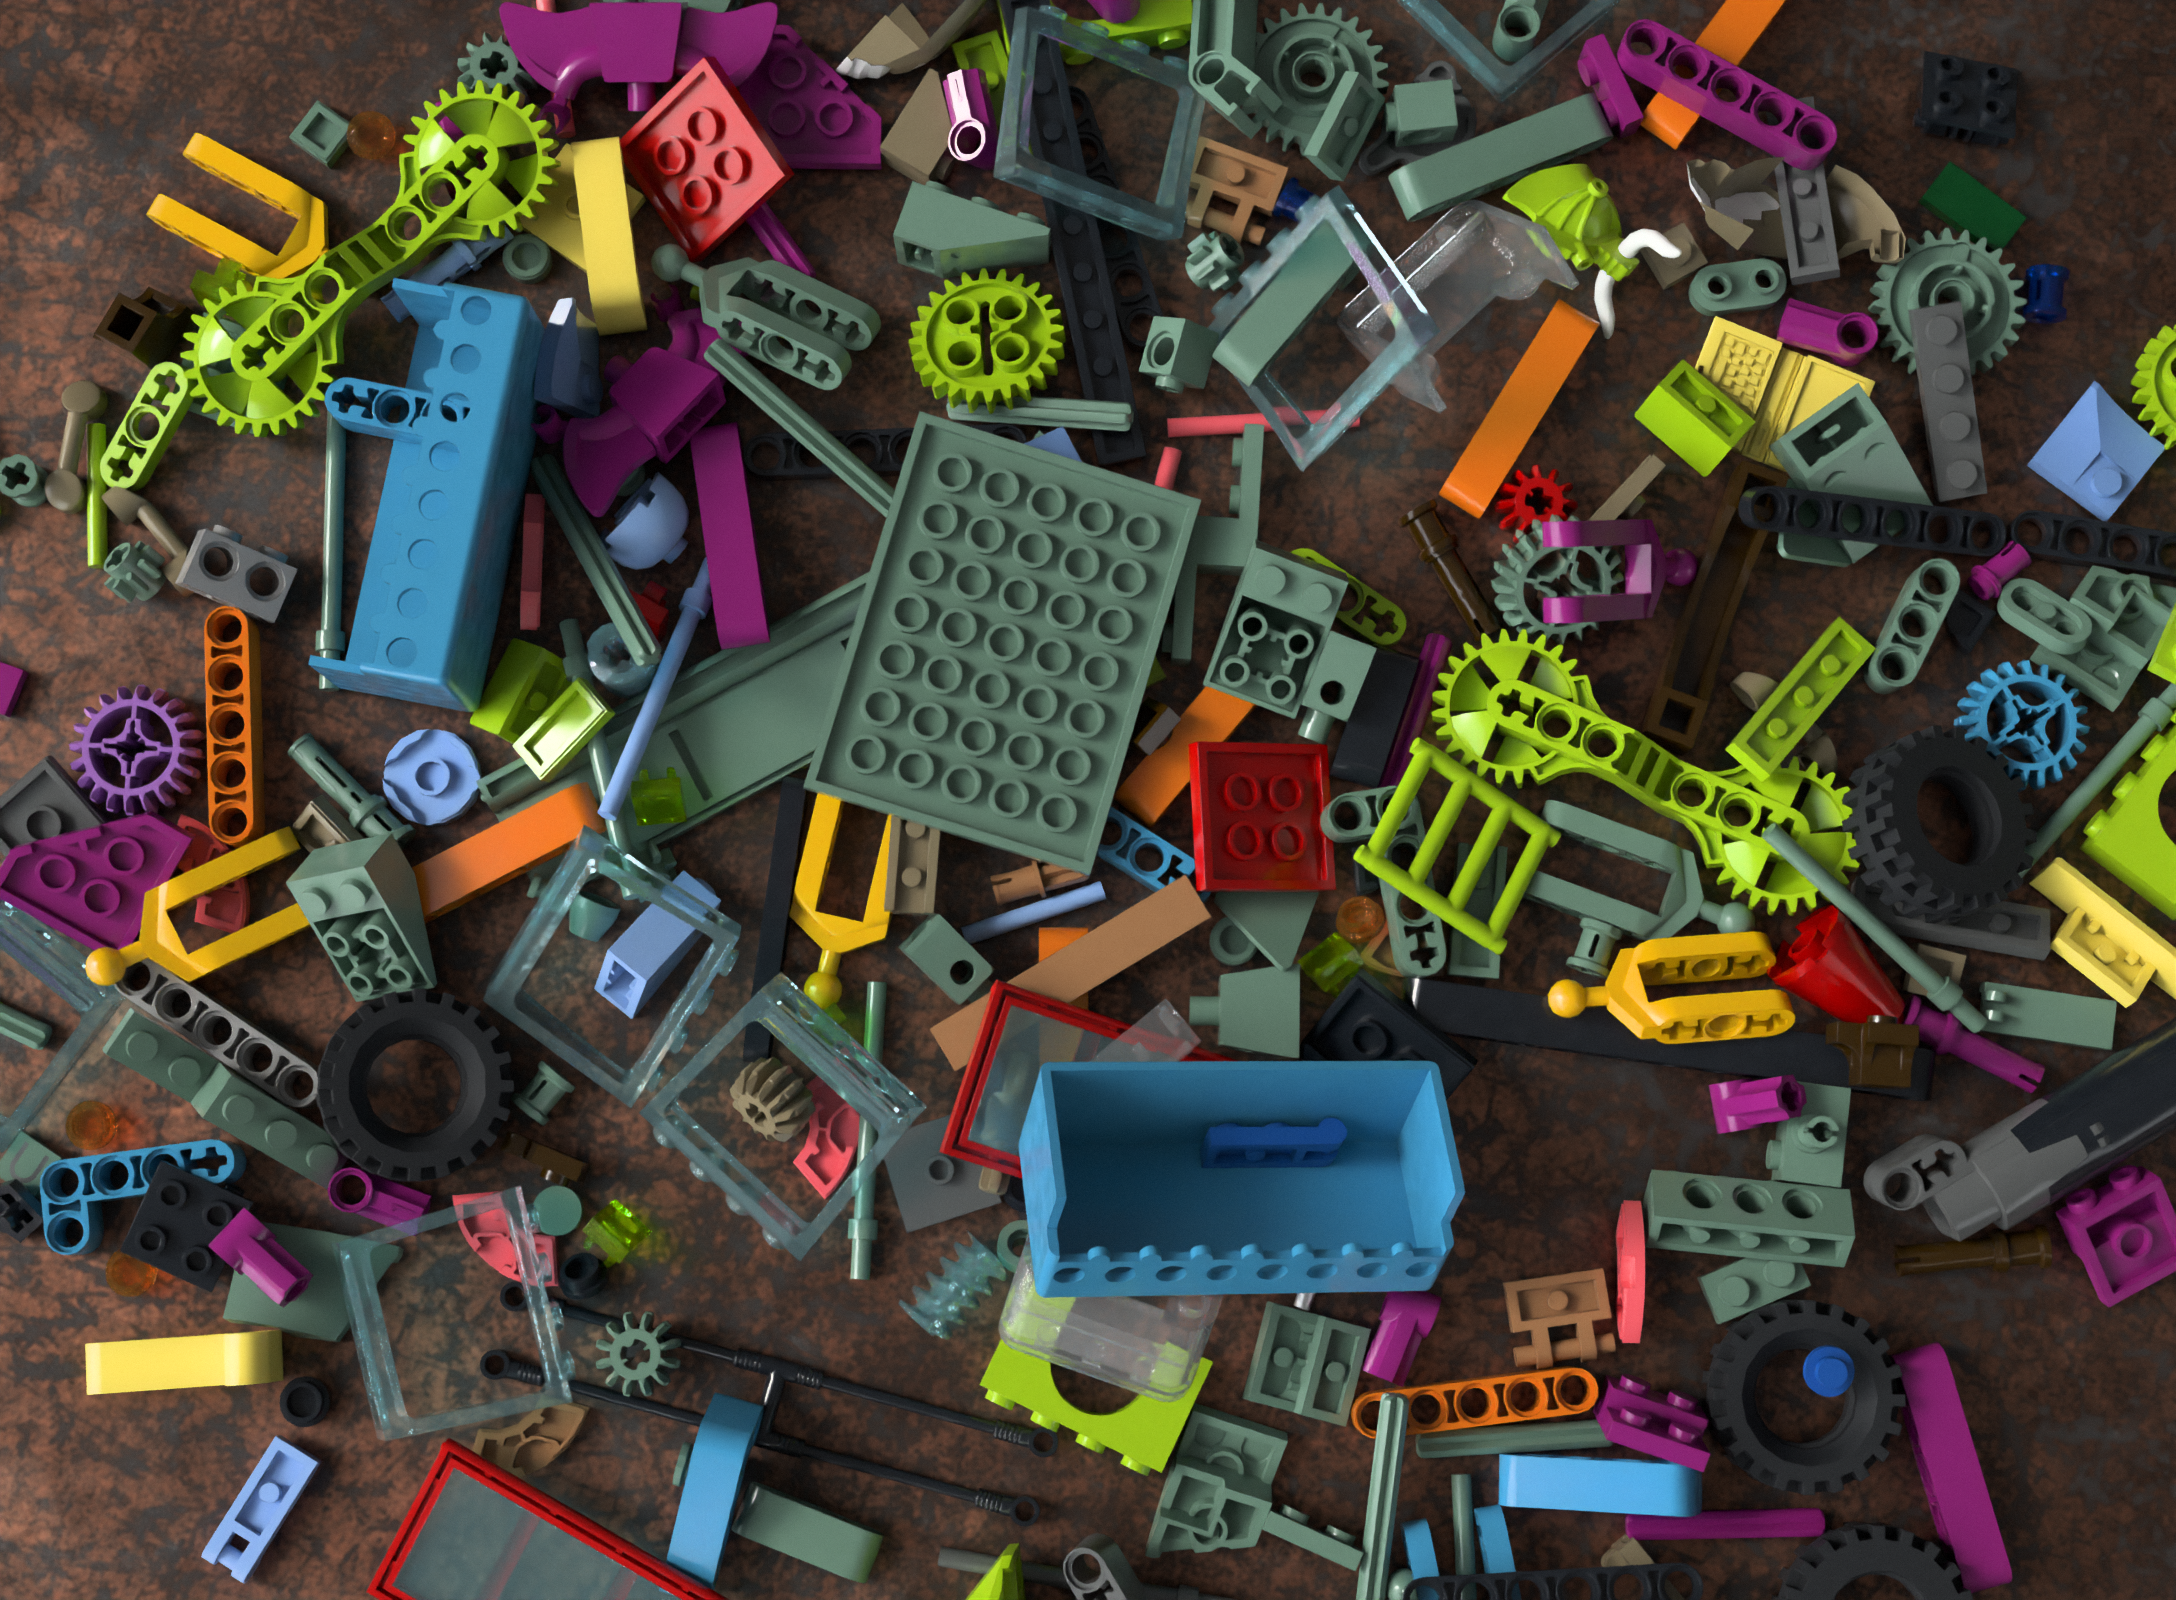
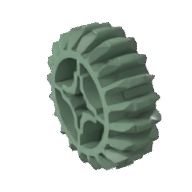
(1524, 567)

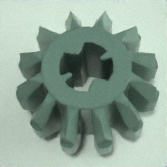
(489, 60)
(645, 1369)

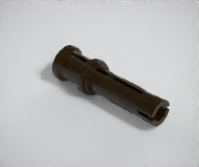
(1440, 551)
(1996, 1250)

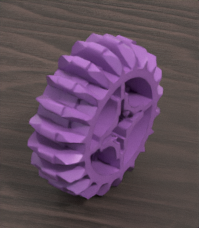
(137, 732)

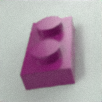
(1601, 70)

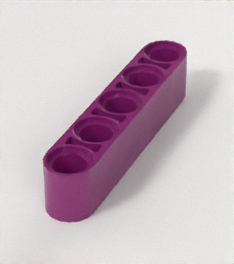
(1750, 93)
(729, 536)
(1950, 1468)

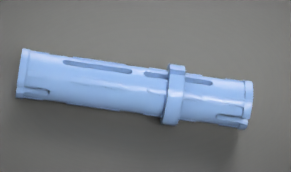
(448, 267)

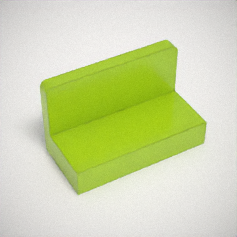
(1694, 418)
(520, 690)

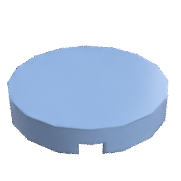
(432, 777)

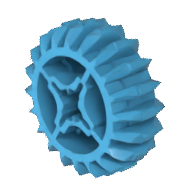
(2012, 708)

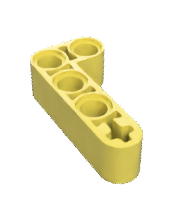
(608, 236)
(184, 1362)

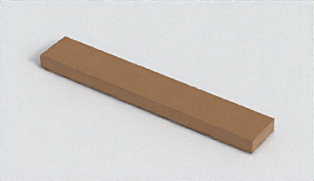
(1087, 960)

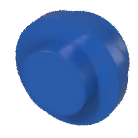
(1828, 1370)

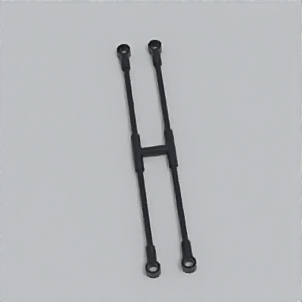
(777, 1373)

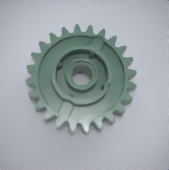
(1305, 46)
(1961, 274)

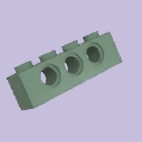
(1748, 1218)

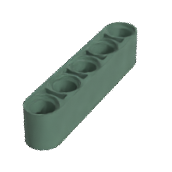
(1500, 157)

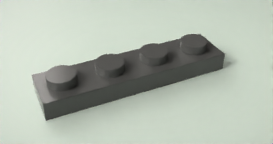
(1806, 217)
(1948, 401)
(1998, 928)

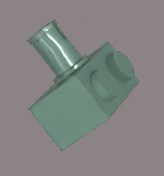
(1813, 1145)

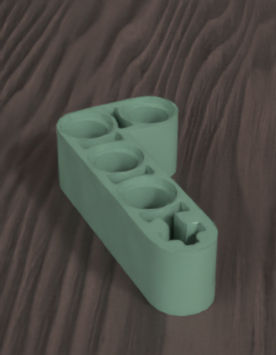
(1287, 306)
(1410, 835)

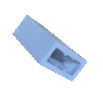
(650, 951)

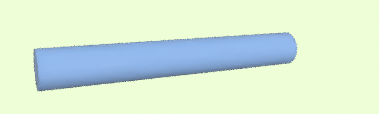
(1033, 913)

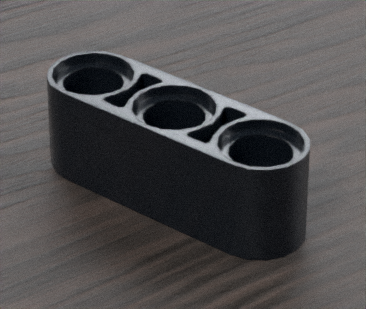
(1374, 718)

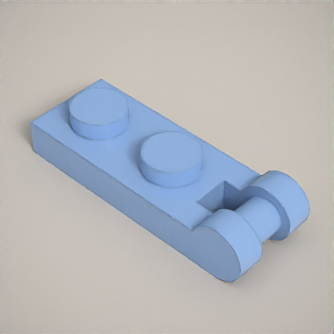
(262, 1507)

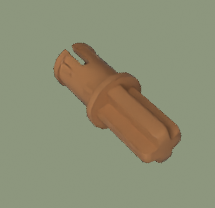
(1032, 881)

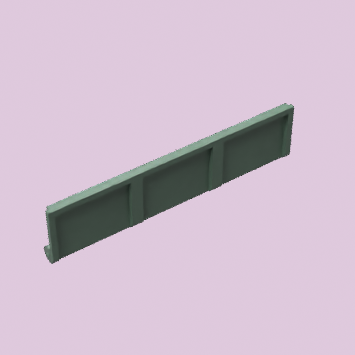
(724, 728)

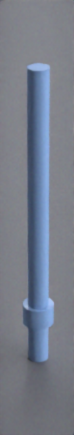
(694, 607)

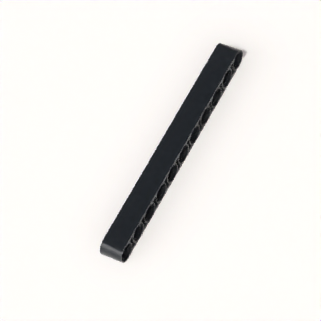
(1530, 1022)

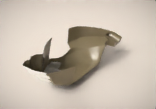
(901, 44)
(1751, 217)

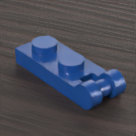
(1272, 1145)

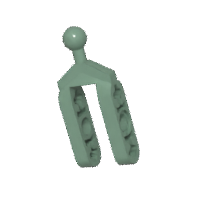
(776, 314)
(1682, 897)

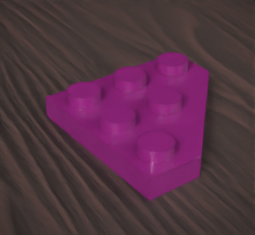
(811, 109)
(94, 877)

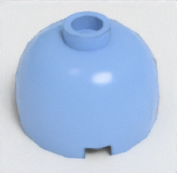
(649, 526)

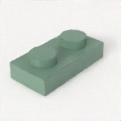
(1344, 125)
(1749, 1285)
(1332, 1544)

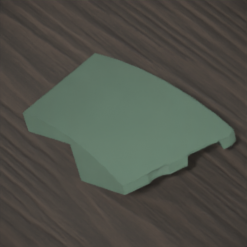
(2126, 628)
(321, 1308)
(1217, 1484)

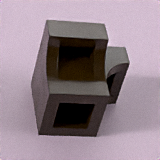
(143, 327)
(1876, 1051)

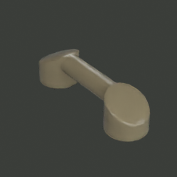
(62, 487)
(129, 507)
(1755, 689)

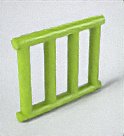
(1412, 882)

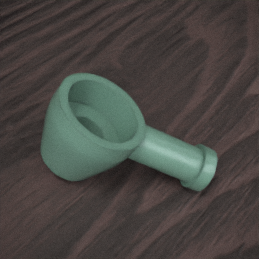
(589, 913)

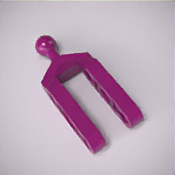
(1644, 570)

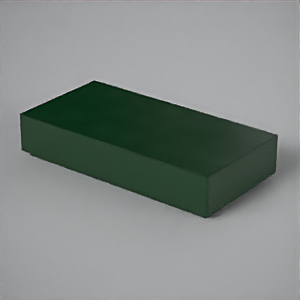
(1972, 207)

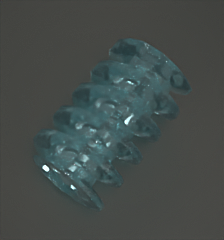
(605, 651)
(955, 1288)

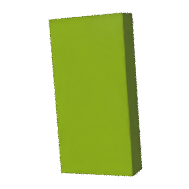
(563, 729)

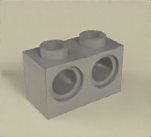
(233, 585)

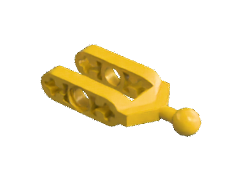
(303, 247)
(834, 933)
(158, 936)
(1686, 1017)

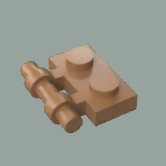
(1235, 178)
(1554, 1302)

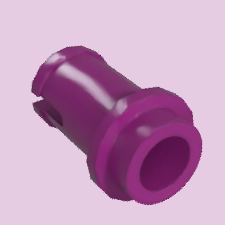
(1989, 579)

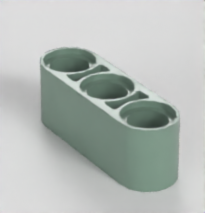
(1923, 607)
(807, 1532)

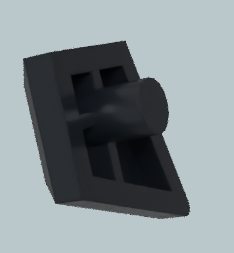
(18, 1210)

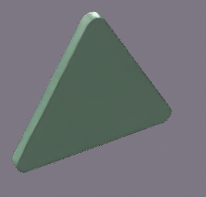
(1810, 548)
(1270, 920)

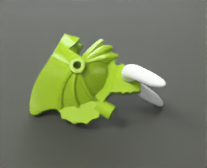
(1586, 227)

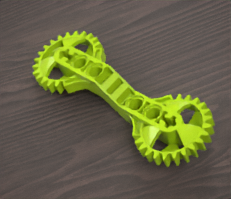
(370, 259)
(1639, 768)

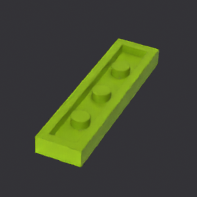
(1800, 699)

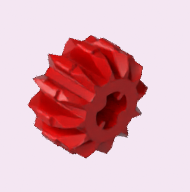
(1523, 489)

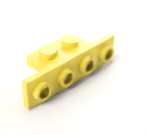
(2105, 937)

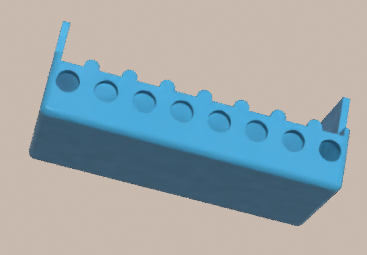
(446, 514)
(1132, 1212)

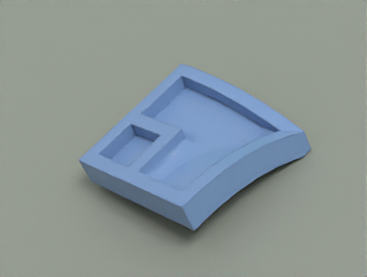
(569, 363)
(2096, 454)

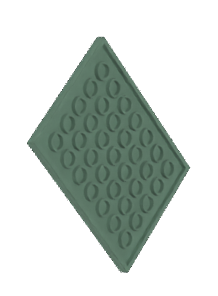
(1003, 644)

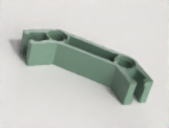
(1225, 58)

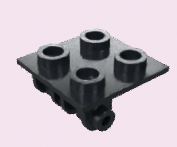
(1968, 97)
(180, 1221)

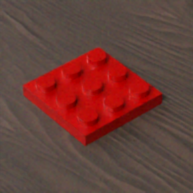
(703, 159)
(1260, 817)

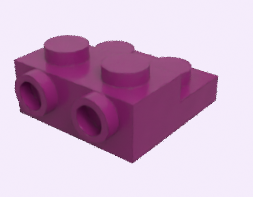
(2122, 1232)
(1653, 1421)

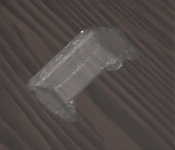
(1455, 274)
(1111, 1337)

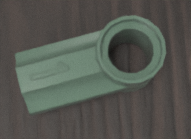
(1523, 15)

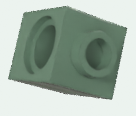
(1422, 113)
(1178, 354)

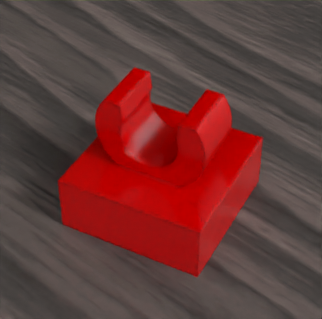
(652, 608)

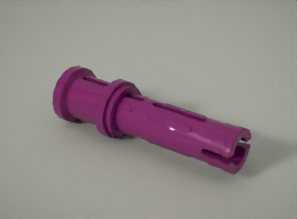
(1947, 1035)

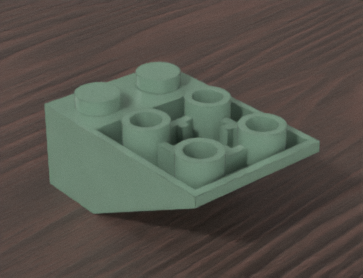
(958, 235)
(1851, 453)
(1275, 628)
(367, 915)

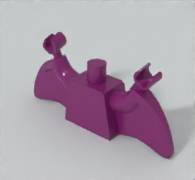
(633, 45)
(653, 413)

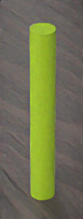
(96, 507)

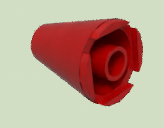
(1835, 970)

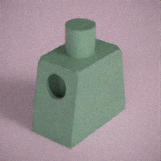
(1344, 663)
(936, 947)
(1254, 1012)

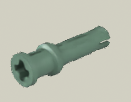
(366, 811)

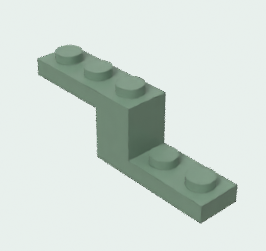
(1218, 543)
(225, 1097)

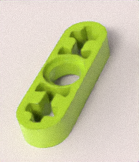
(129, 429)
(1379, 608)

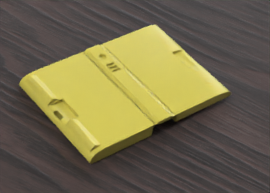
(1769, 384)

